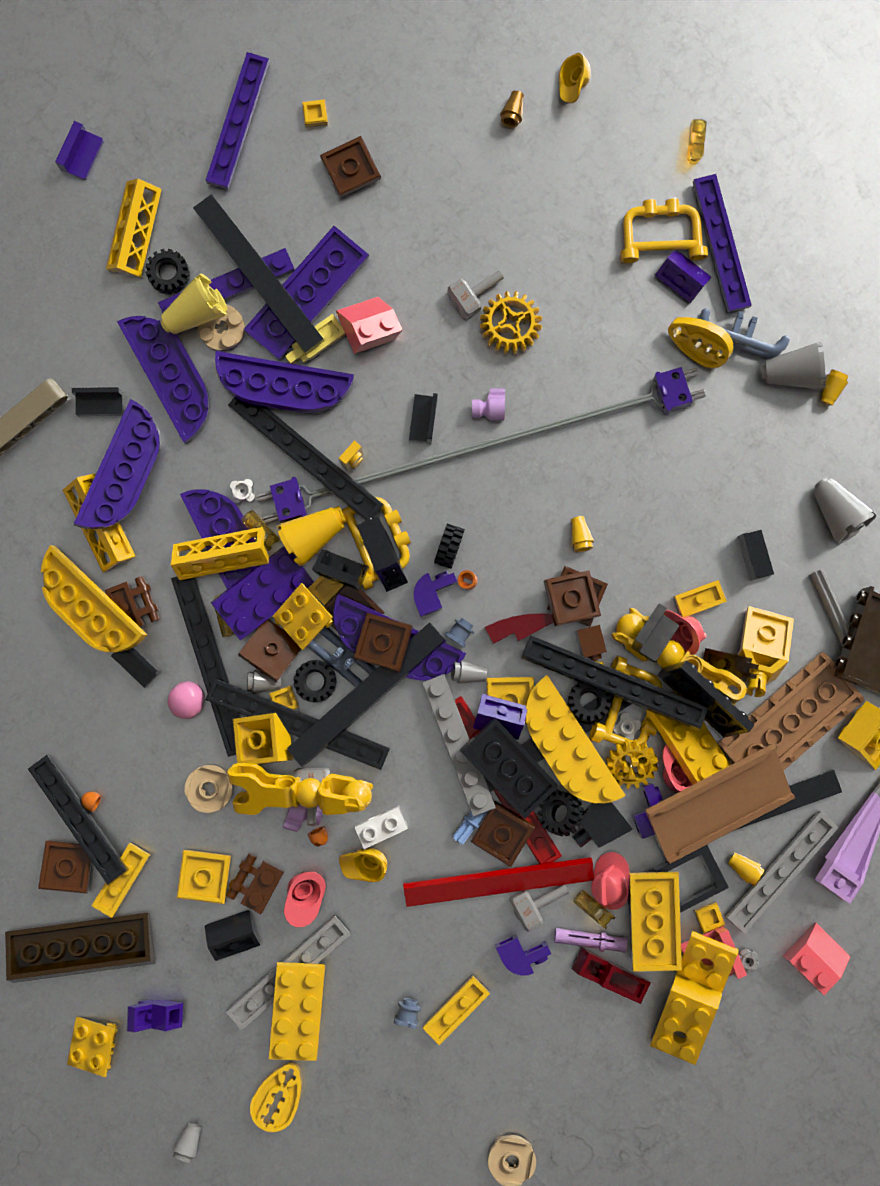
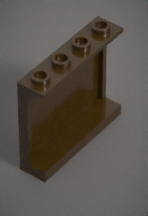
(861, 645)

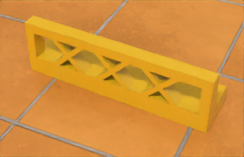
(126, 225)
(110, 539)
(218, 558)

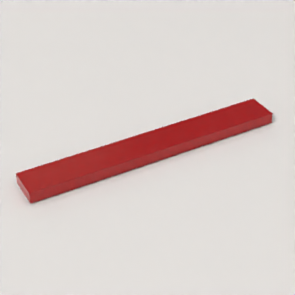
(539, 841)
(498, 882)

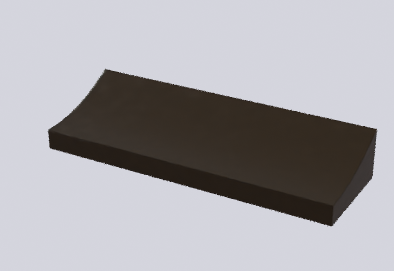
(78, 948)

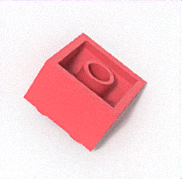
(369, 324)
(818, 958)

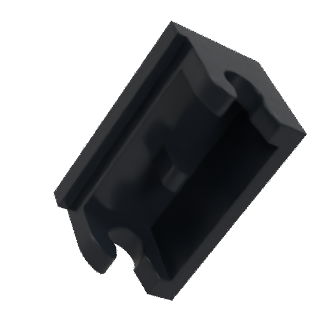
(340, 569)

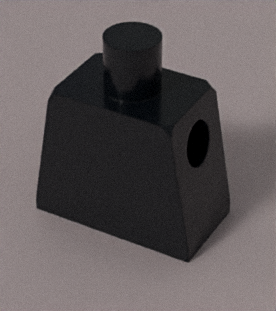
(601, 825)

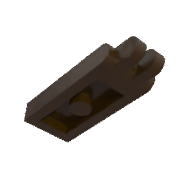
(733, 663)

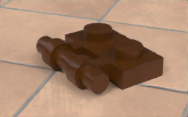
(124, 599)
(262, 886)

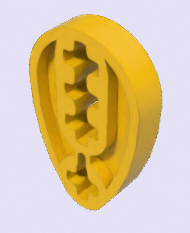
(709, 333)
(264, 1095)

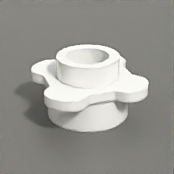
(237, 495)
(624, 720)

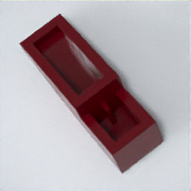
(520, 626)
(610, 975)

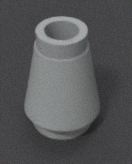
(467, 673)
(260, 682)
(187, 1144)

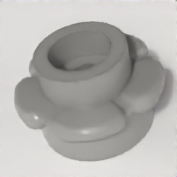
(752, 956)

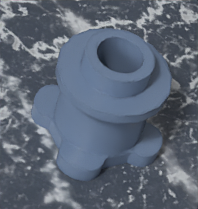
(460, 632)
(407, 1013)

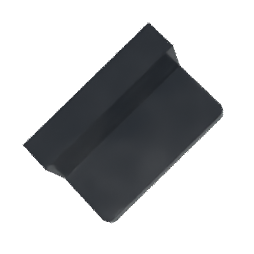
(99, 401)
(423, 418)
(755, 555)
(655, 634)
(137, 665)
(231, 935)

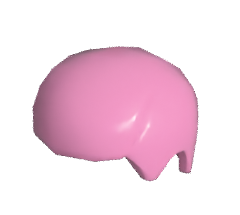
(185, 700)

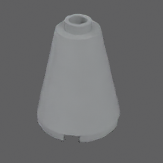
(797, 368)
(842, 510)

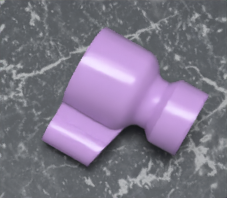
(492, 408)
(297, 816)

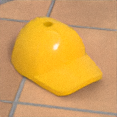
(572, 68)
(364, 865)

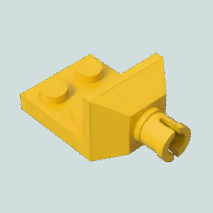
(768, 643)

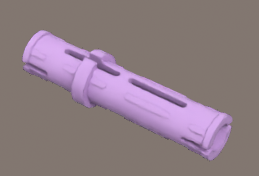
(584, 939)

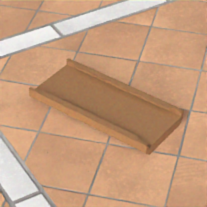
(796, 713)
(719, 804)

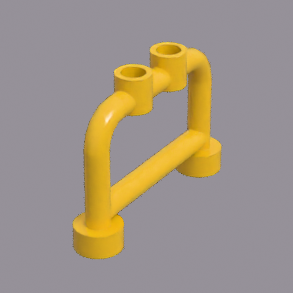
(631, 249)
(401, 539)
(604, 732)

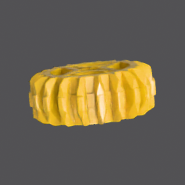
(503, 304)

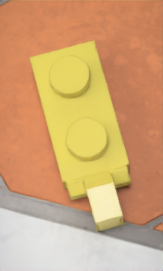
(329, 329)

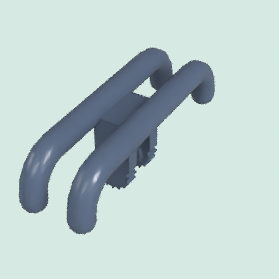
(746, 342)
(342, 659)

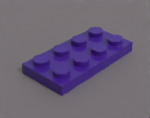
(260, 593)

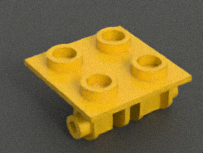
(303, 616)
(92, 1046)

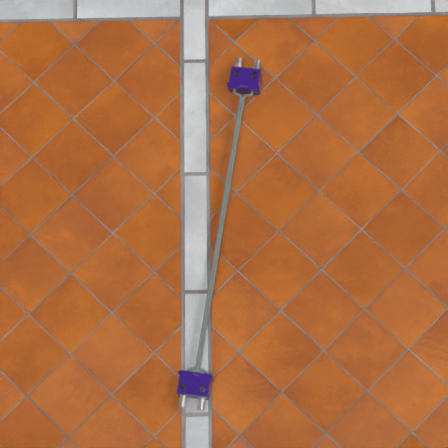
(667, 388)

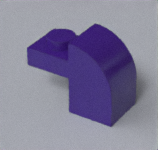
(425, 592)
(652, 796)
(517, 959)
(154, 1014)

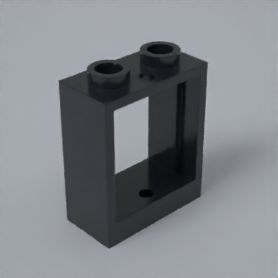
(382, 553)
(712, 869)

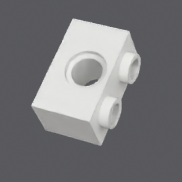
(381, 827)

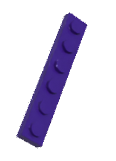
(237, 121)
(721, 243)
(235, 283)

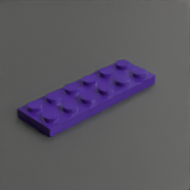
(311, 287)

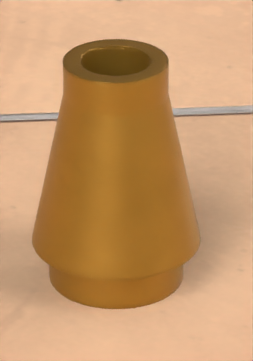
(513, 109)

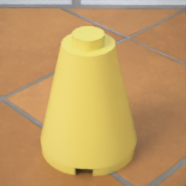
(194, 307)

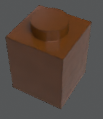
(591, 642)

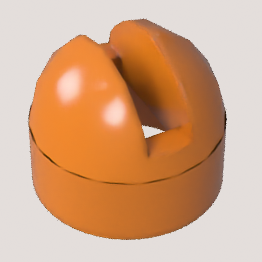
(468, 575)
(91, 801)
(318, 836)

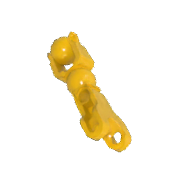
(631, 624)
(333, 795)

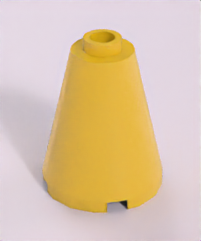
(310, 533)

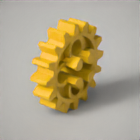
(645, 766)

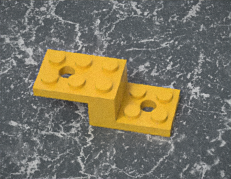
(694, 998)

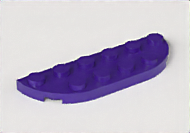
(169, 372)
(281, 383)
(121, 470)
(216, 516)
(349, 621)

